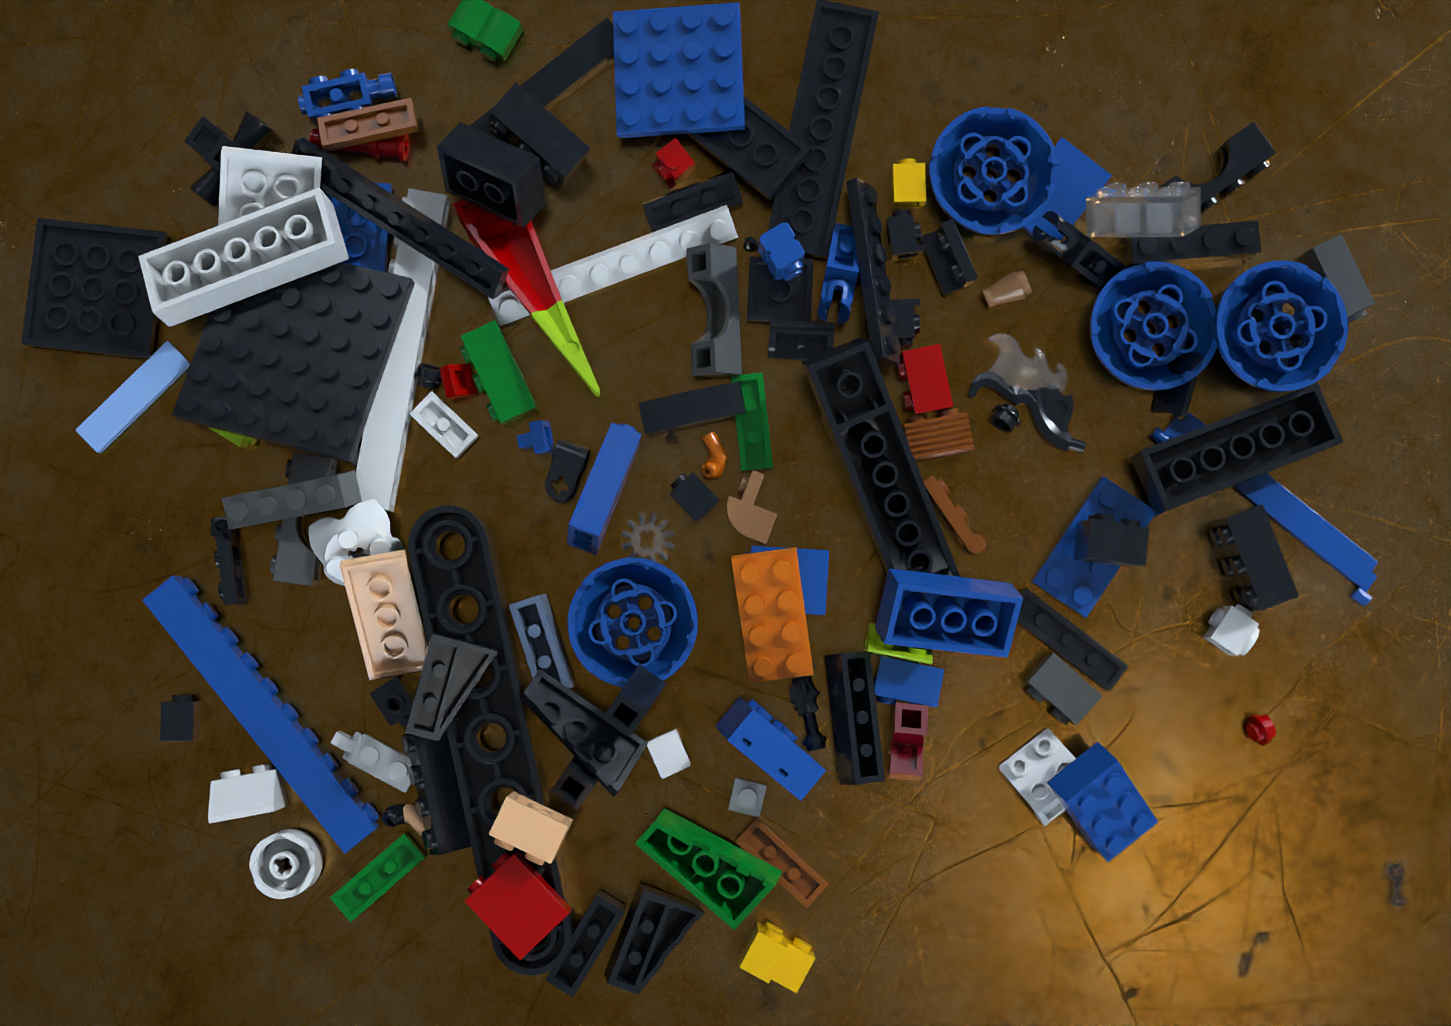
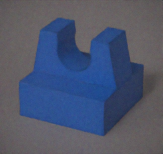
(539, 438)

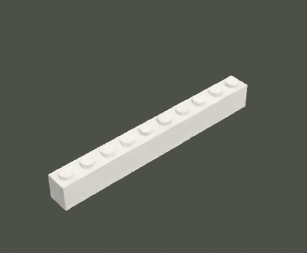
(388, 423)

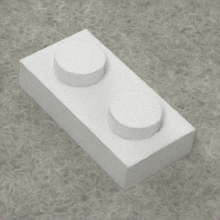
(444, 425)

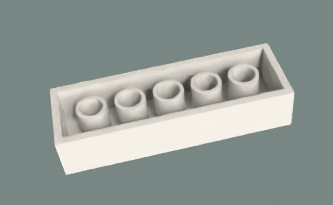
(243, 257)

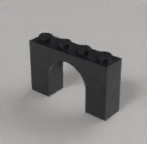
(625, 715)

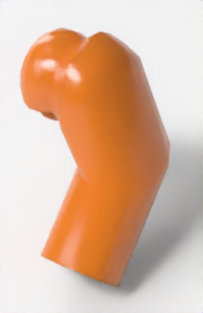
(716, 458)

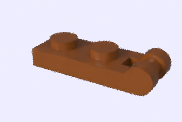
(953, 516)

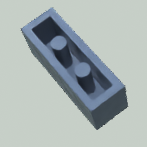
(541, 639)

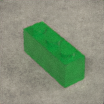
(497, 373)

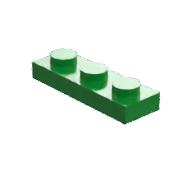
(753, 426)
(378, 877)

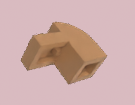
(747, 518)

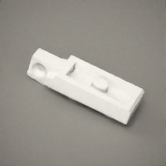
(375, 758)

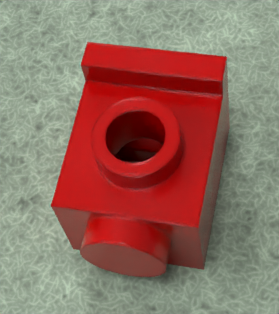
(673, 164)

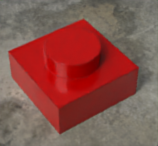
(458, 381)

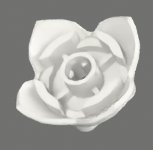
(363, 526)

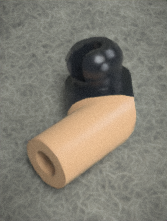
(403, 814)

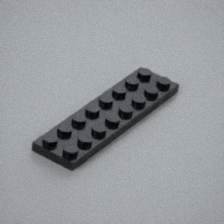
(825, 121)

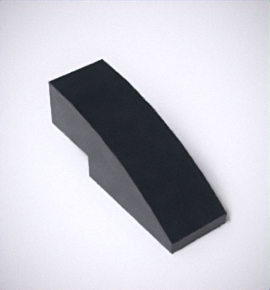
(692, 408)

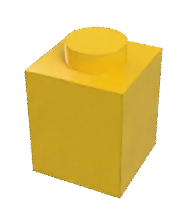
(908, 184)

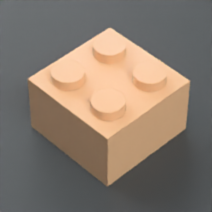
(530, 828)

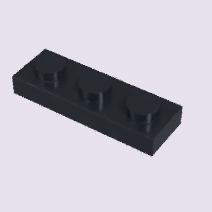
(692, 200)

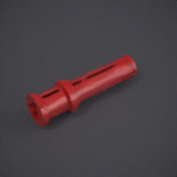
(391, 147)

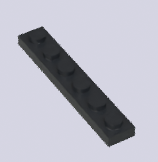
(873, 274)

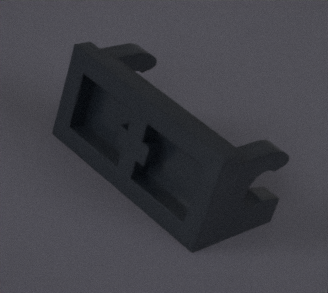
(799, 339)

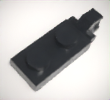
(229, 561)

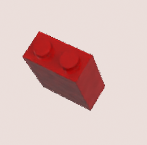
(517, 904)

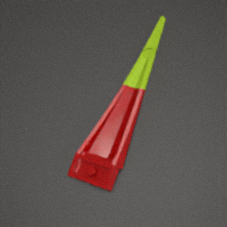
(527, 279)

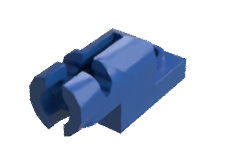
(840, 273)

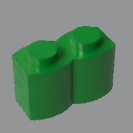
(486, 28)

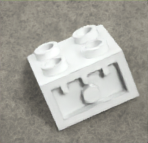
(1032, 769)

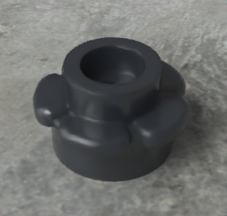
(428, 375)
(1005, 417)

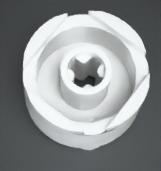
(269, 870)

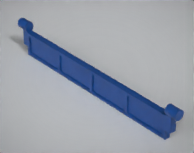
(1296, 519)

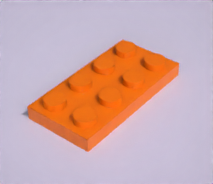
(772, 615)

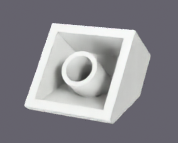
(246, 794)

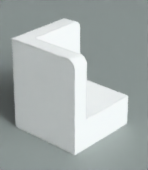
(668, 753)

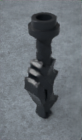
(804, 695)

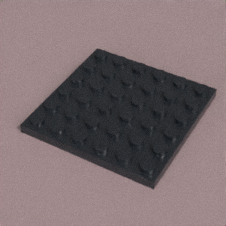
(298, 360)

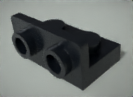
(949, 258)

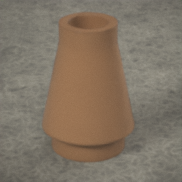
(1008, 289)

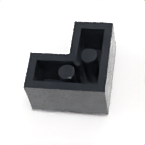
(1112, 542)

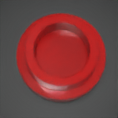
(1260, 729)

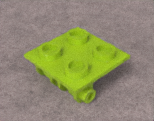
(910, 654)

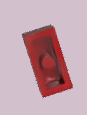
(924, 380)

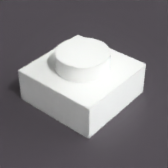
(747, 797)

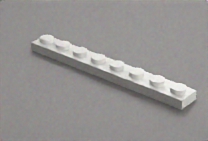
(626, 260)

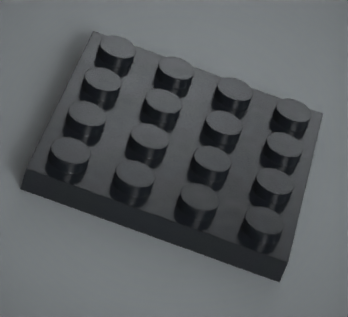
(90, 289)

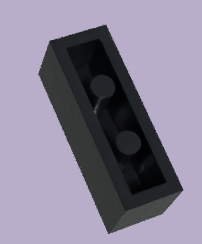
(587, 943)

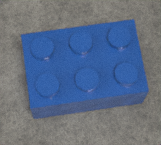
(1102, 801)

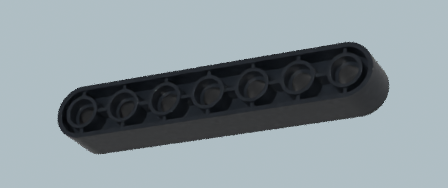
(519, 761)

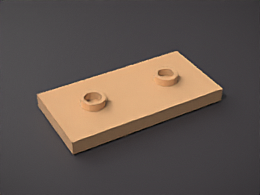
(386, 613)

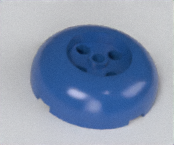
(1021, 147)
(1168, 292)
(1318, 320)
(622, 584)

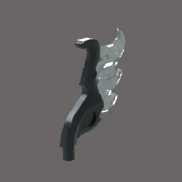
(1034, 385)

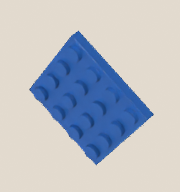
(678, 70)

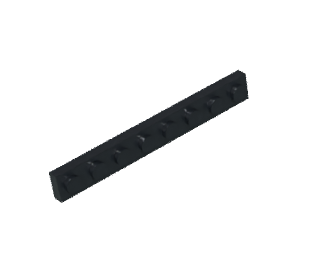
(407, 223)

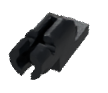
(1079, 251)

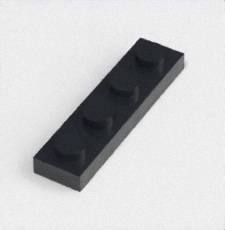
(1069, 641)

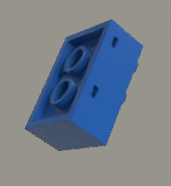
(770, 746)

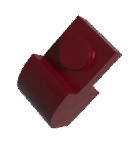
(907, 741)

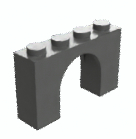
(1335, 263)

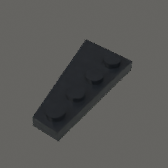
(580, 727)

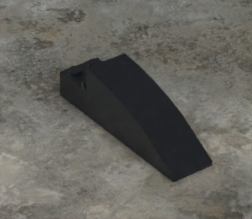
(877, 459)

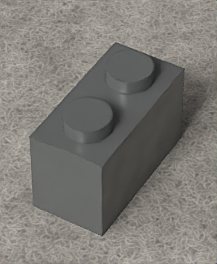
(1061, 689)

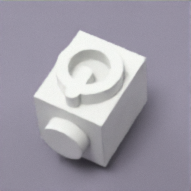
(1232, 630)

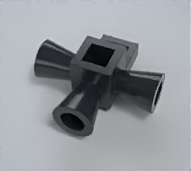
(208, 141)

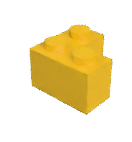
(776, 957)

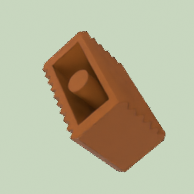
(939, 436)

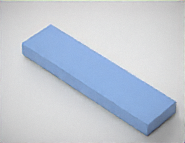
(133, 397)

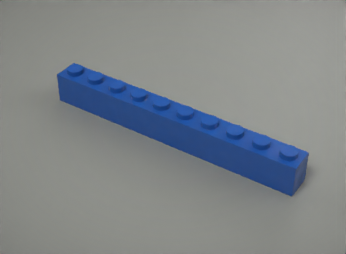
(262, 712)

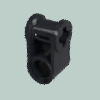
(567, 464)

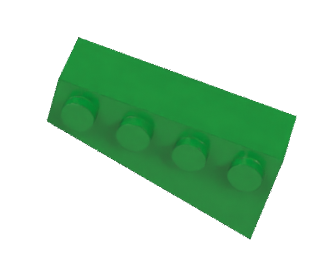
(708, 866)

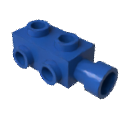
(340, 91)

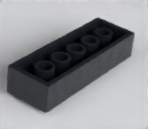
(1236, 449)

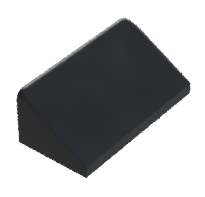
(1176, 400)

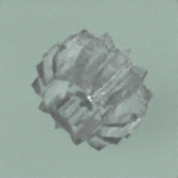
(636, 541)

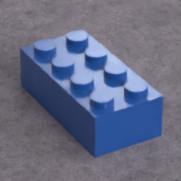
(948, 613)

